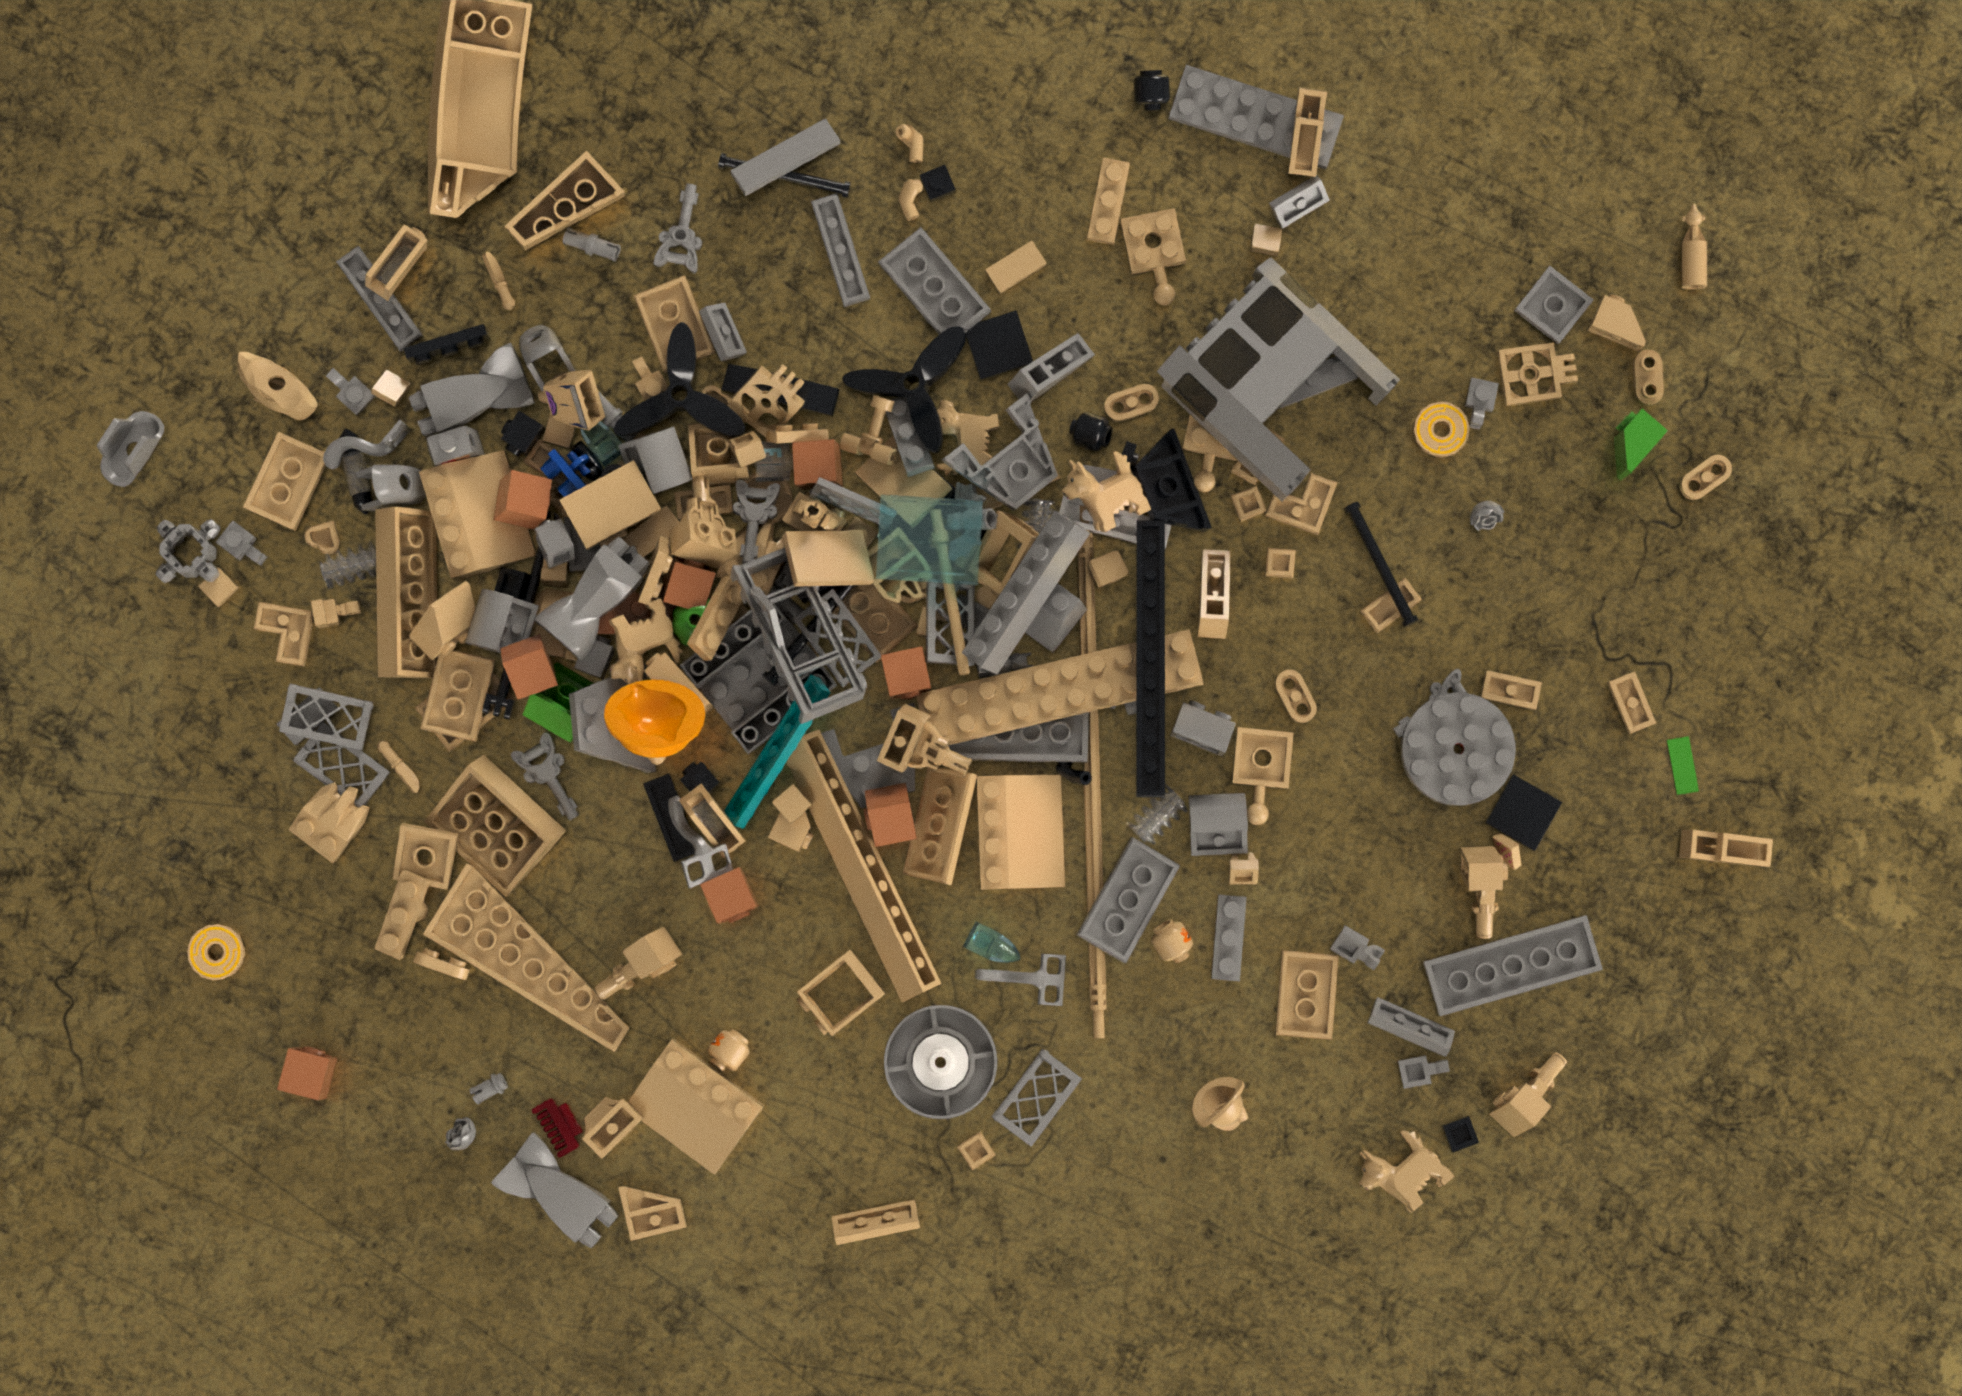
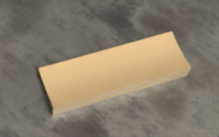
(404, 588)

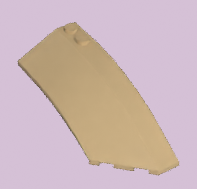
(475, 101)

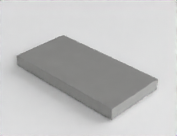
(933, 284)
(1128, 900)

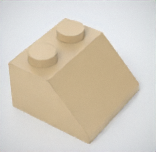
(445, 622)

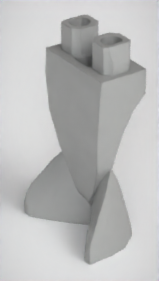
(464, 397)
(600, 589)
(564, 1198)

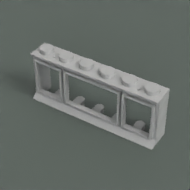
(784, 665)

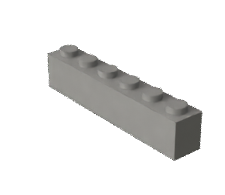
(1025, 592)

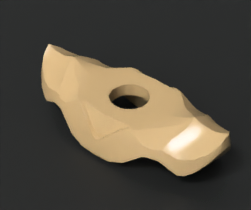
(291, 400)

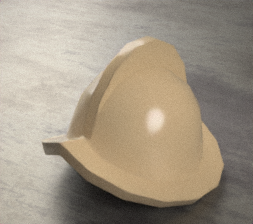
(1220, 1104)

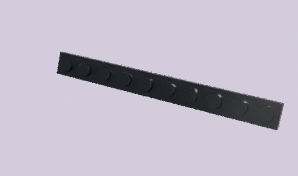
(1150, 660)

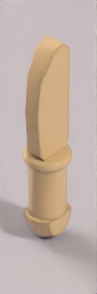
(498, 279)
(400, 767)

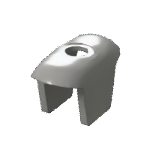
(543, 345)
(116, 464)
(388, 487)

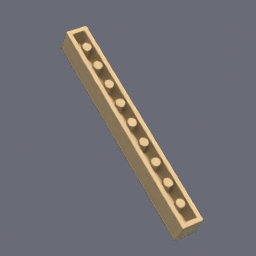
(861, 868)

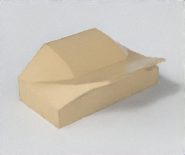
(609, 1125)

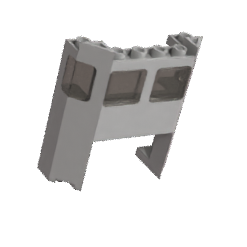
(1256, 363)

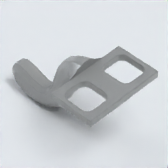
(337, 448)
(702, 851)
(1038, 978)

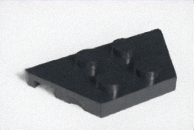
(1171, 486)

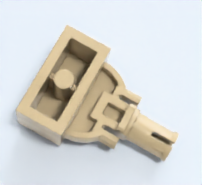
(812, 515)
(702, 531)
(918, 744)
(1483, 873)
(646, 957)
(1524, 1106)

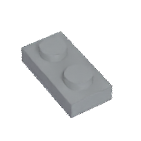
(1299, 201)
(722, 331)

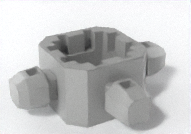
(175, 536)

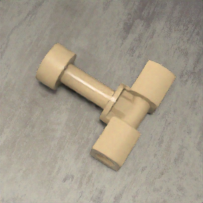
(871, 443)

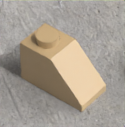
(1617, 322)
(792, 835)

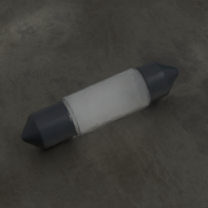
(352, 462)

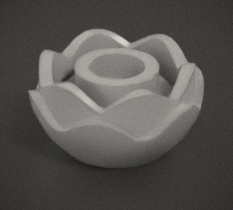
(1486, 515)
(461, 1134)

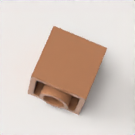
(817, 460)
(522, 499)
(687, 583)
(528, 666)
(906, 673)
(889, 814)
(729, 896)
(307, 1072)

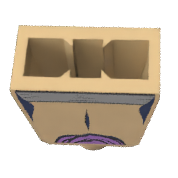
(573, 399)

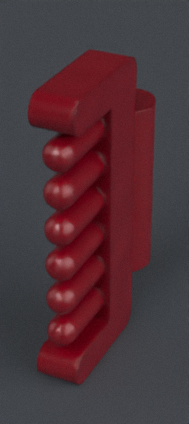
(565, 1123)

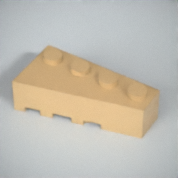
(567, 200)

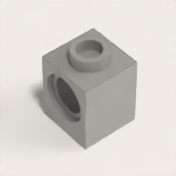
(554, 543)
(598, 659)

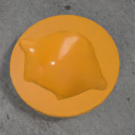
(654, 717)

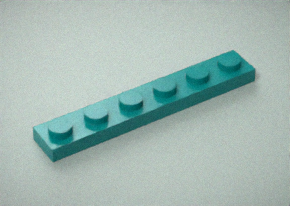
(773, 757)

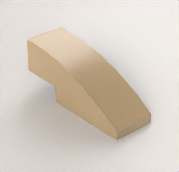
(1307, 131)
(1725, 848)

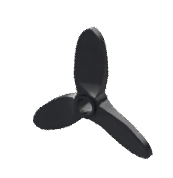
(927, 370)
(700, 406)

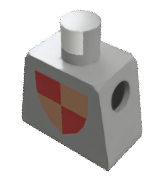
(454, 445)

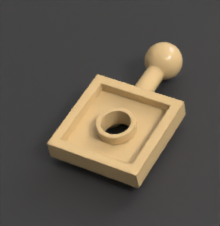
(1167, 254)
(1201, 441)
(1248, 772)
(442, 847)

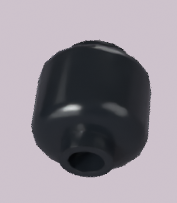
(1151, 89)
(1091, 431)

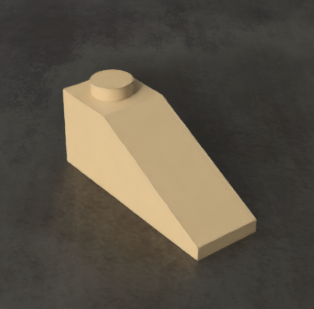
(1214, 594)

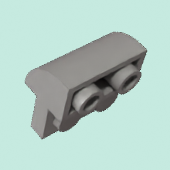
(658, 459)
(500, 621)
(1218, 824)

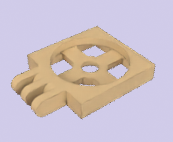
(1556, 370)
(780, 386)

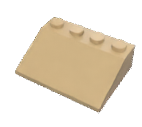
(463, 510)
(496, 824)
(1020, 832)
(694, 1106)

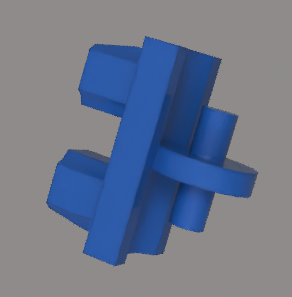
(557, 464)

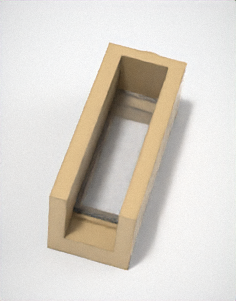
(396, 261)
(711, 819)

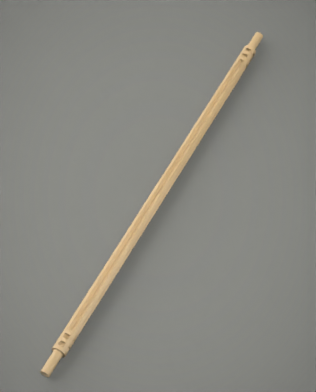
(1092, 792)

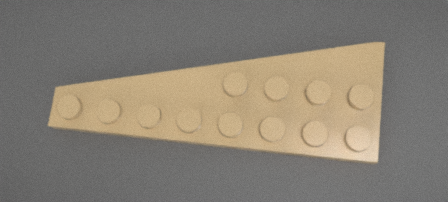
(497, 940)

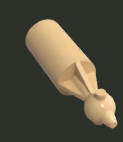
(1694, 252)

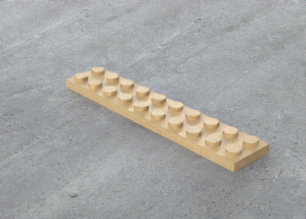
(1053, 690)

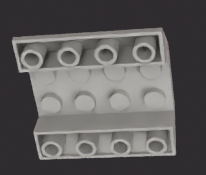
(736, 682)

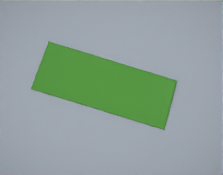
(1682, 765)

